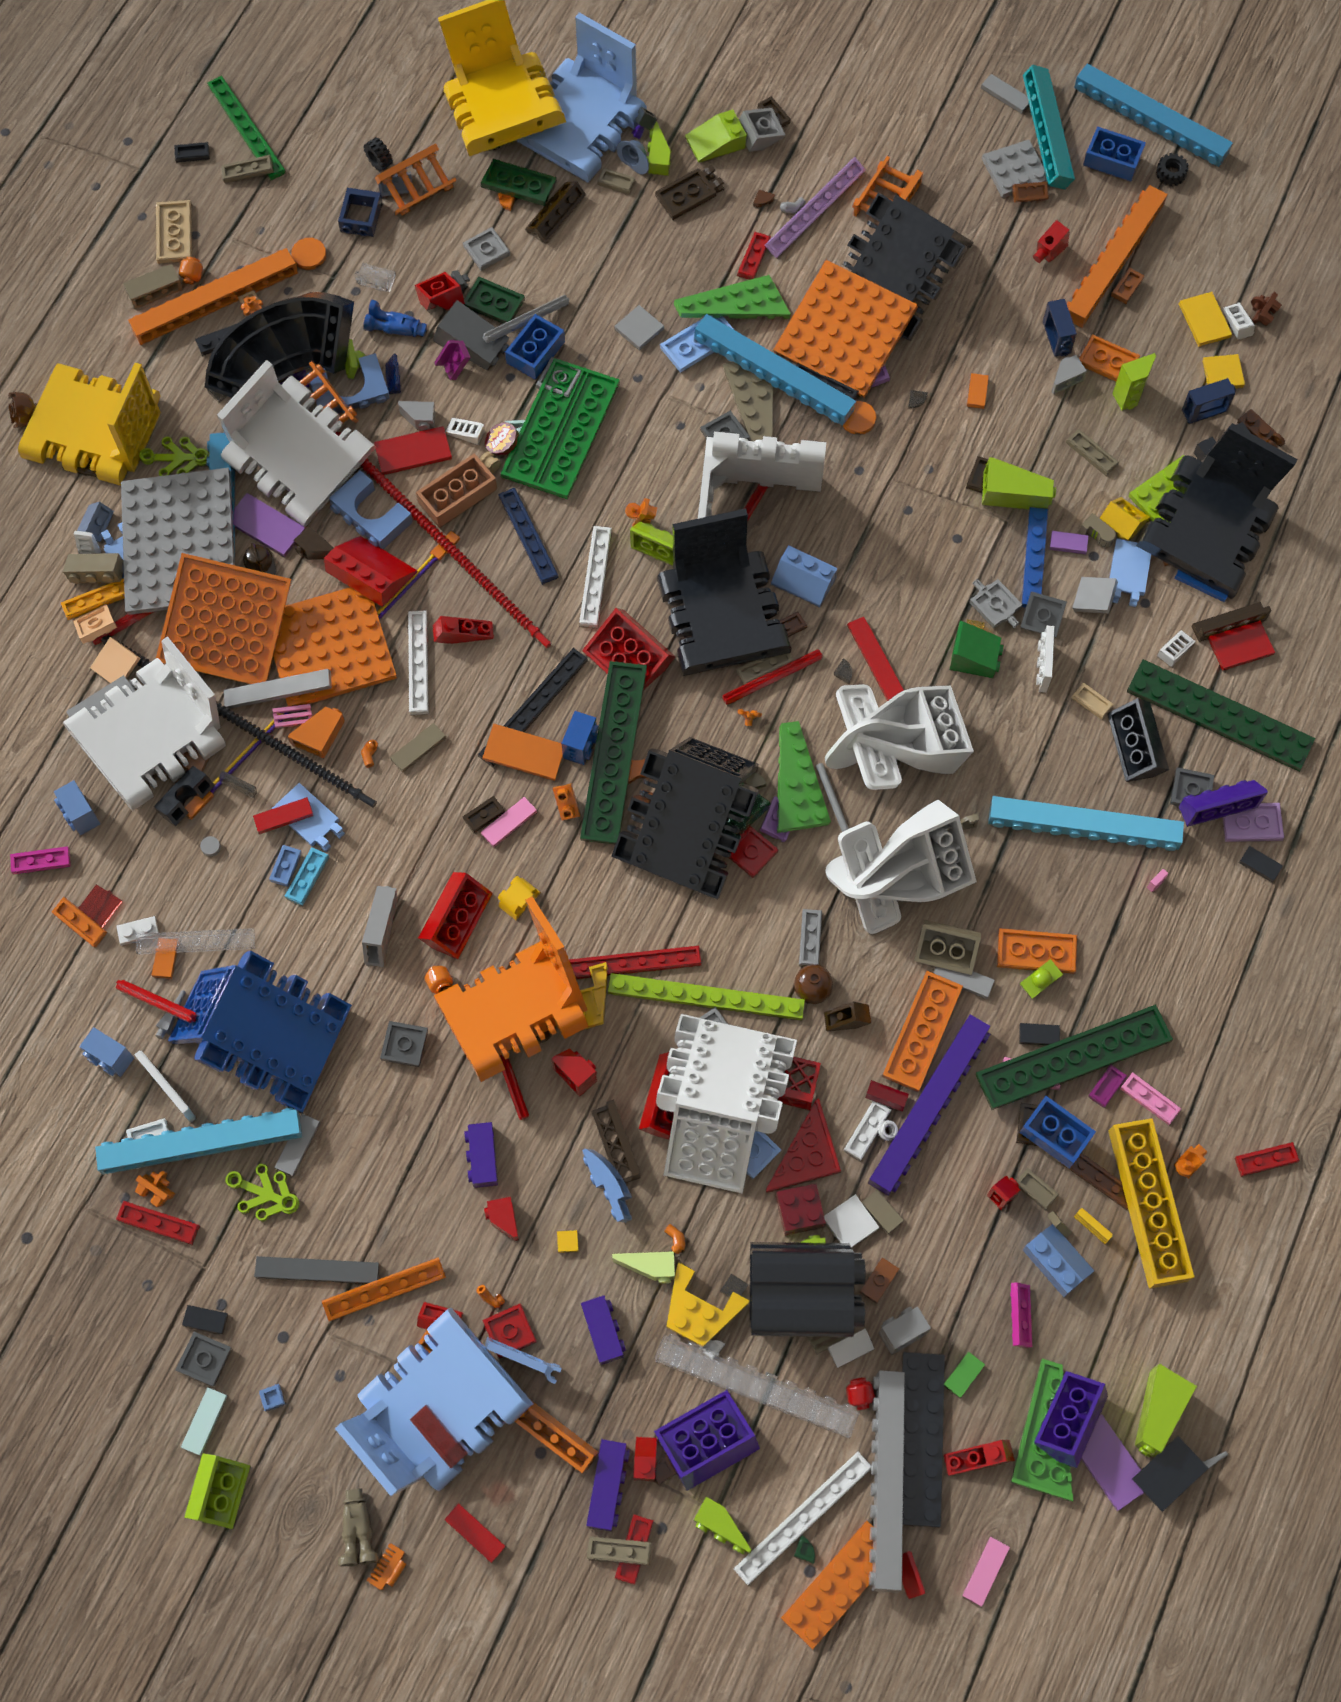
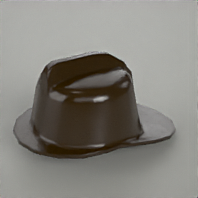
(259, 559)

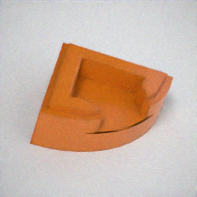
(506, 201)

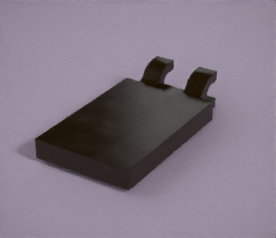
(689, 191)

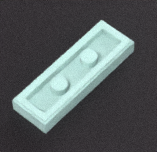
(204, 1421)

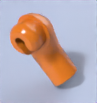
(368, 751)
(487, 1297)

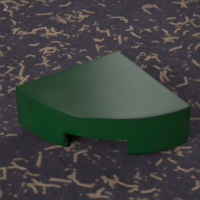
(805, 1550)

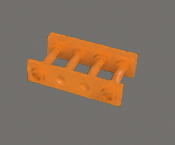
(415, 162)
(907, 193)
(319, 371)

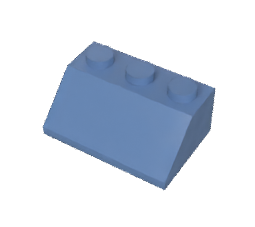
(804, 576)
(1058, 1260)

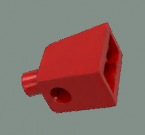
(1052, 242)

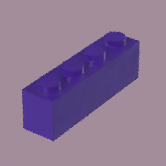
(607, 1485)

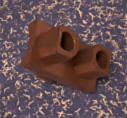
(1262, 307)

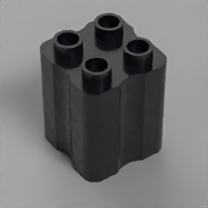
(805, 1289)

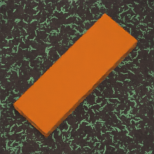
(79, 922)

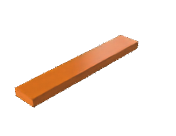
(383, 1289)

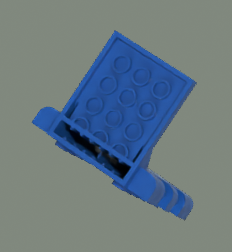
(262, 1027)

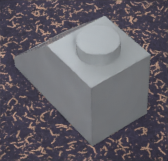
(1069, 373)
(418, 414)

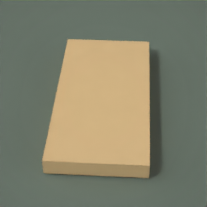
(173, 231)

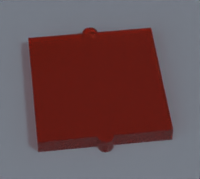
(100, 905)

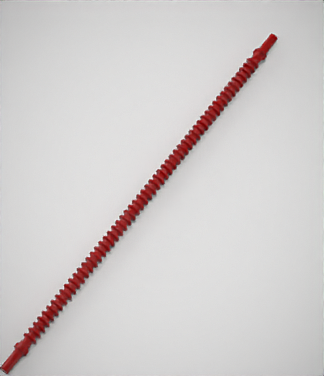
(455, 553)

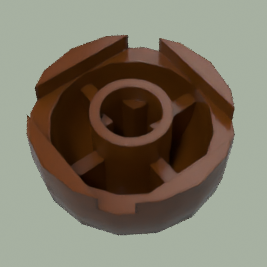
(21, 408)
(813, 984)

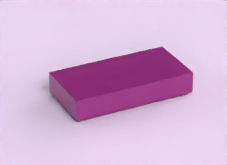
(1107, 1086)

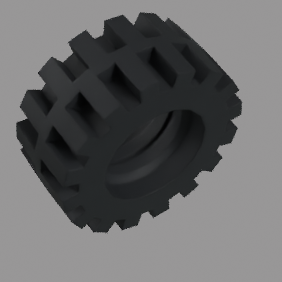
(378, 154)
(1172, 177)

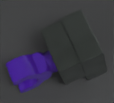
(645, 120)

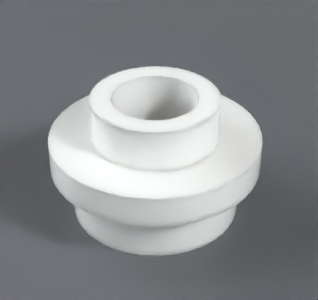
(892, 1127)

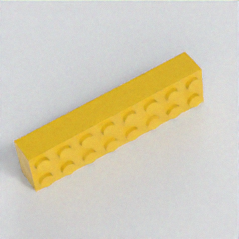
(1151, 1203)

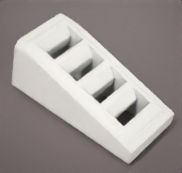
(1243, 330)
(479, 429)
(86, 543)
(1168, 657)

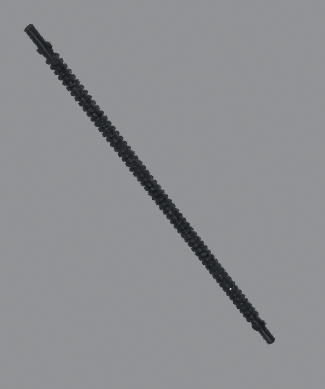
(279, 745)

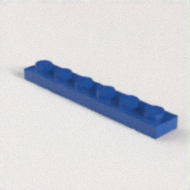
(1034, 553)

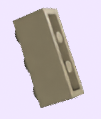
(153, 286)
(94, 568)

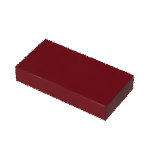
(886, 1095)

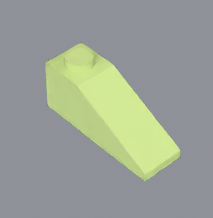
(653, 1265)

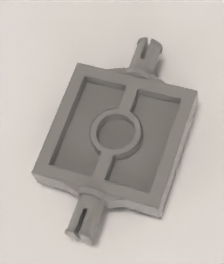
(995, 603)

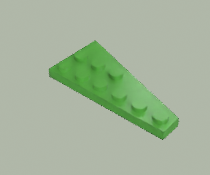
(738, 300)
(799, 792)
(1034, 1466)

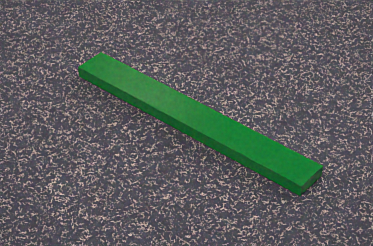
(244, 124)

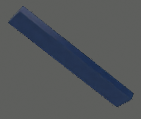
(528, 536)

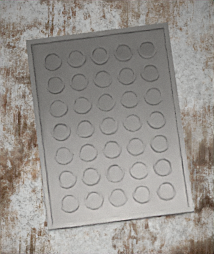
(170, 518)

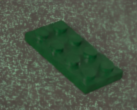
(518, 182)

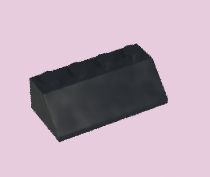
(1138, 740)

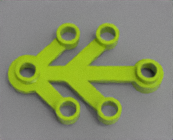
(178, 457)
(265, 1194)

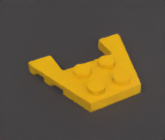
(596, 996)
(695, 1317)

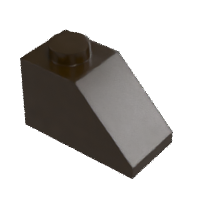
(311, 545)
(847, 1017)

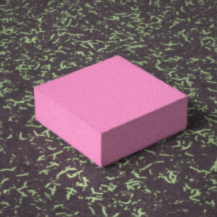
(1157, 880)

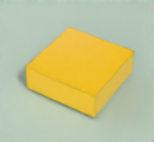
(567, 1241)

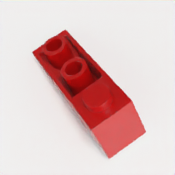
(461, 630)
(979, 1457)

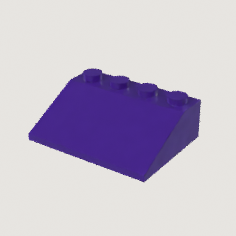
(707, 1440)

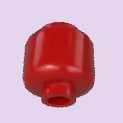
(860, 1393)

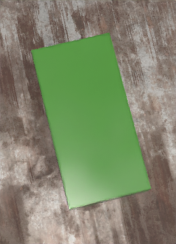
(964, 1375)

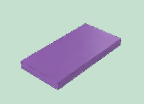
(266, 525)
(1111, 1465)

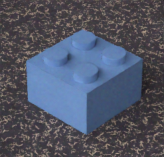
(75, 808)
(106, 1053)

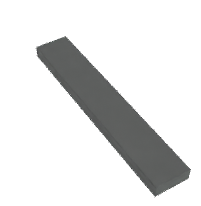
(316, 1270)

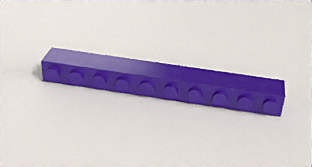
(927, 1108)

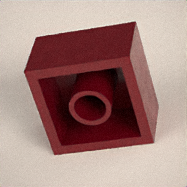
(800, 1209)

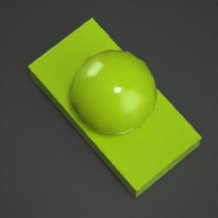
(352, 360)
(1041, 979)

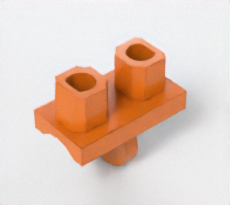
(642, 513)
(566, 801)
(1190, 1161)
(157, 1184)

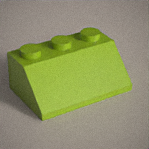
(1132, 381)
(652, 541)
(217, 1491)

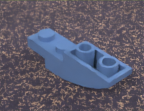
(606, 1176)

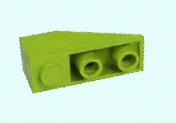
(660, 154)
(717, 1520)

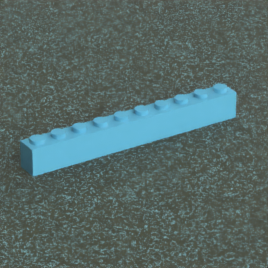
(1086, 823)
(199, 1141)

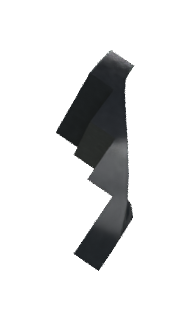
(287, 336)

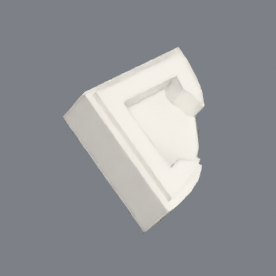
(714, 1345)

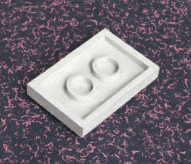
(1045, 661)

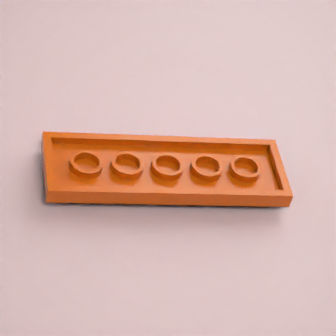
(922, 1031)
(832, 1590)

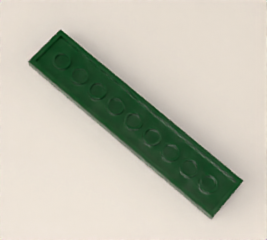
(1221, 715)
(613, 753)
(1073, 1057)

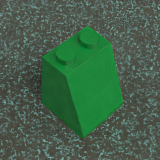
(976, 651)

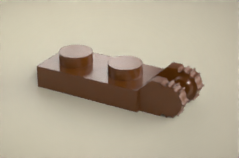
(1260, 428)

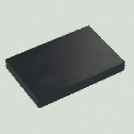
(1169, 1473)

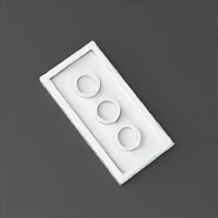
(165, 1086)

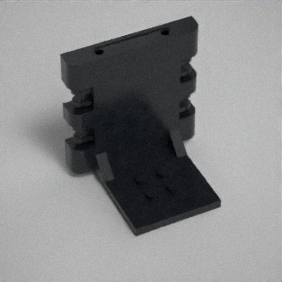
(906, 252)
(1218, 510)
(720, 596)
(688, 815)

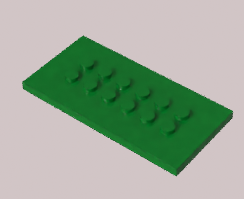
(560, 430)

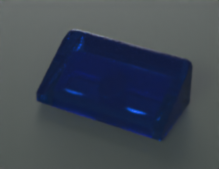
(393, 375)

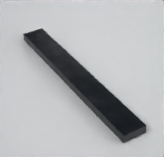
(544, 694)

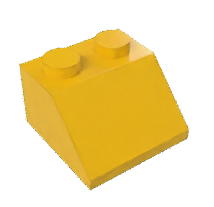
(1124, 518)

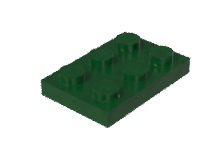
(493, 300)

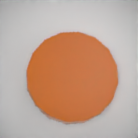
(308, 253)
(862, 419)

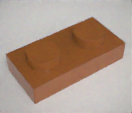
(1127, 285)

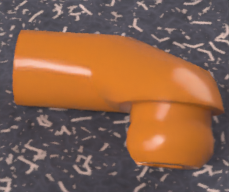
(678, 1238)

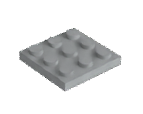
(1014, 166)

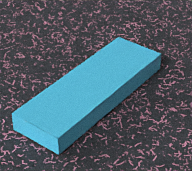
(306, 876)

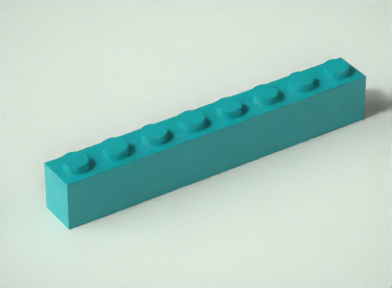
(1048, 127)

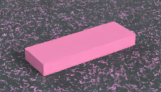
(509, 822)
(1150, 1098)
(985, 1571)

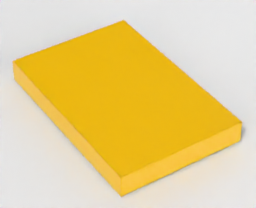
(1205, 319)

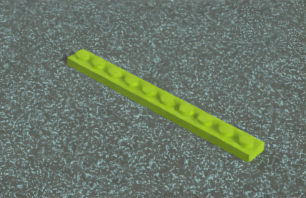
(706, 996)

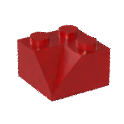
(439, 291)
(575, 1070)

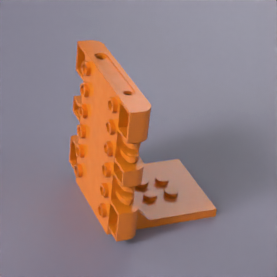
(516, 1003)

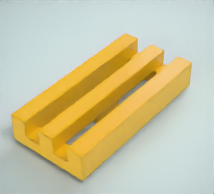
(1093, 1225)

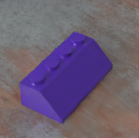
(1222, 802)
(1071, 1418)

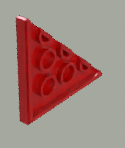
(809, 1155)

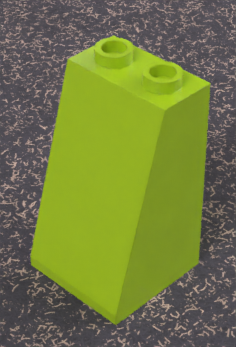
(1015, 487)
(1161, 1409)

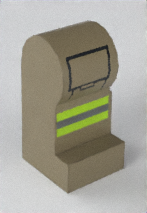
(1098, 530)

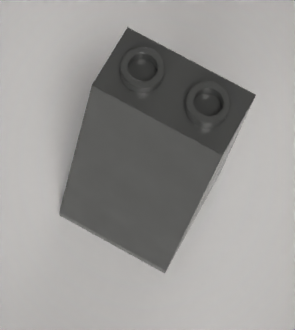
(467, 326)

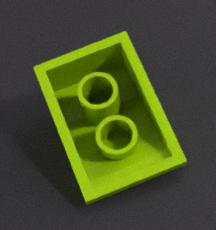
(717, 137)

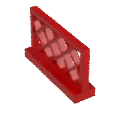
(796, 1097)

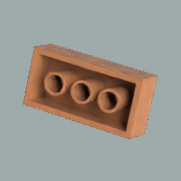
(456, 490)

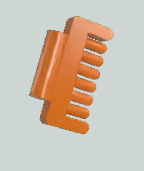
(392, 1570)

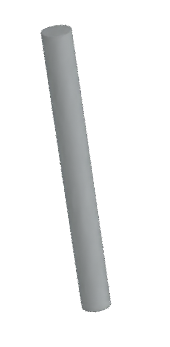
(832, 797)

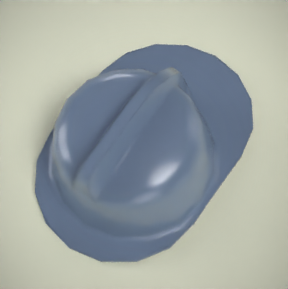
(633, 155)

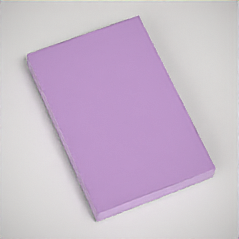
(1255, 824)

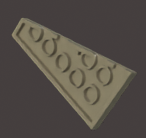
(753, 400)

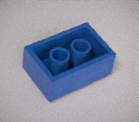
(1114, 153)
(535, 346)
(1057, 1132)

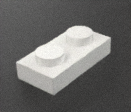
(128, 931)

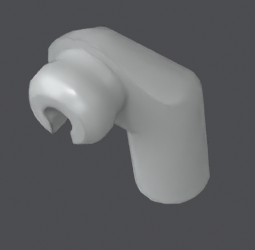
(791, 207)

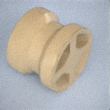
(490, 462)

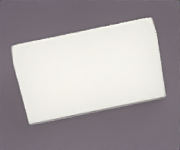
(851, 1348)

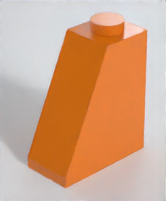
(318, 732)

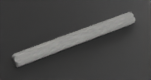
(525, 318)

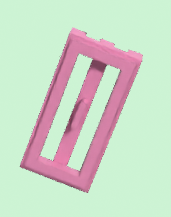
(295, 715)

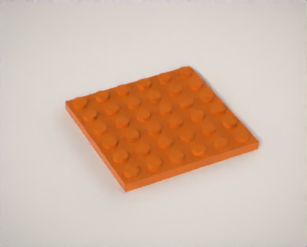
(845, 327)
(225, 618)
(334, 634)

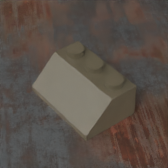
(948, 947)

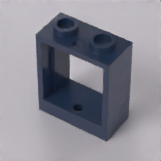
(363, 198)
(1059, 327)
(1208, 401)

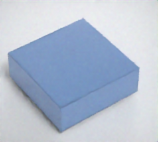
(272, 1397)

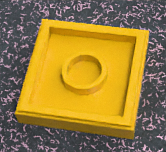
(1224, 367)

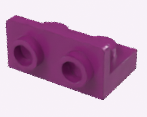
(453, 358)

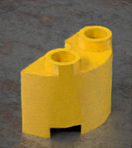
(513, 899)

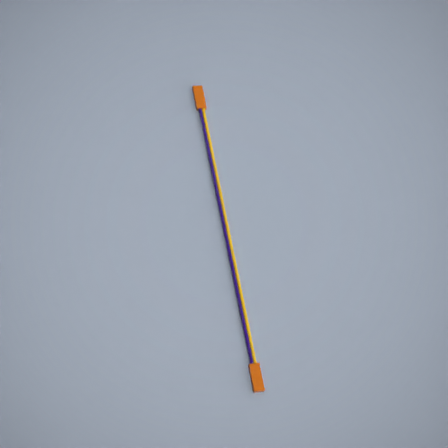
(197, 803)

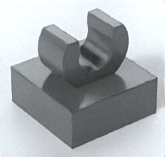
(461, 280)

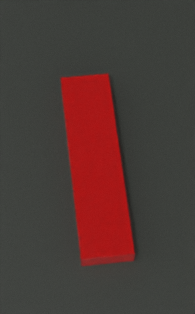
(157, 1222)

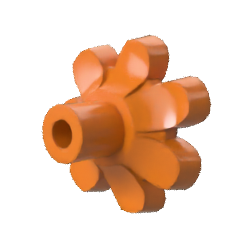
(251, 305)
(749, 716)

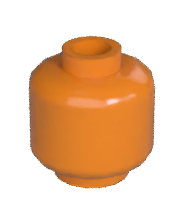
(190, 270)
(438, 979)

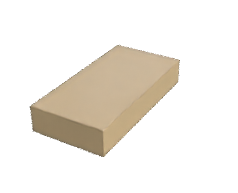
(1092, 701)

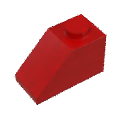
(1003, 1191)
(502, 1216)
(645, 1459)

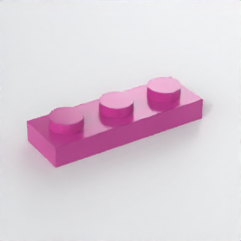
(40, 860)
(1021, 1315)

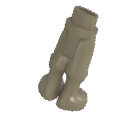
(356, 1526)

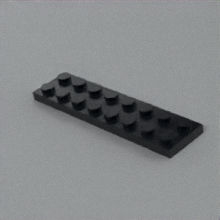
(923, 1438)

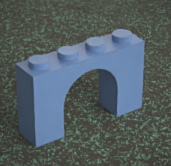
(372, 391)
(378, 531)

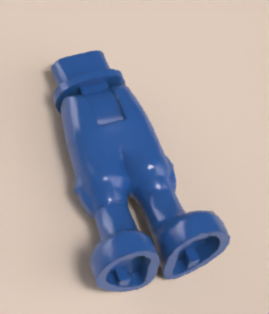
(396, 322)

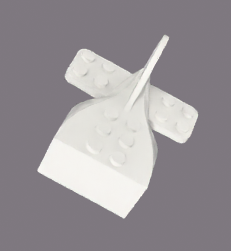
(914, 727)
(918, 864)

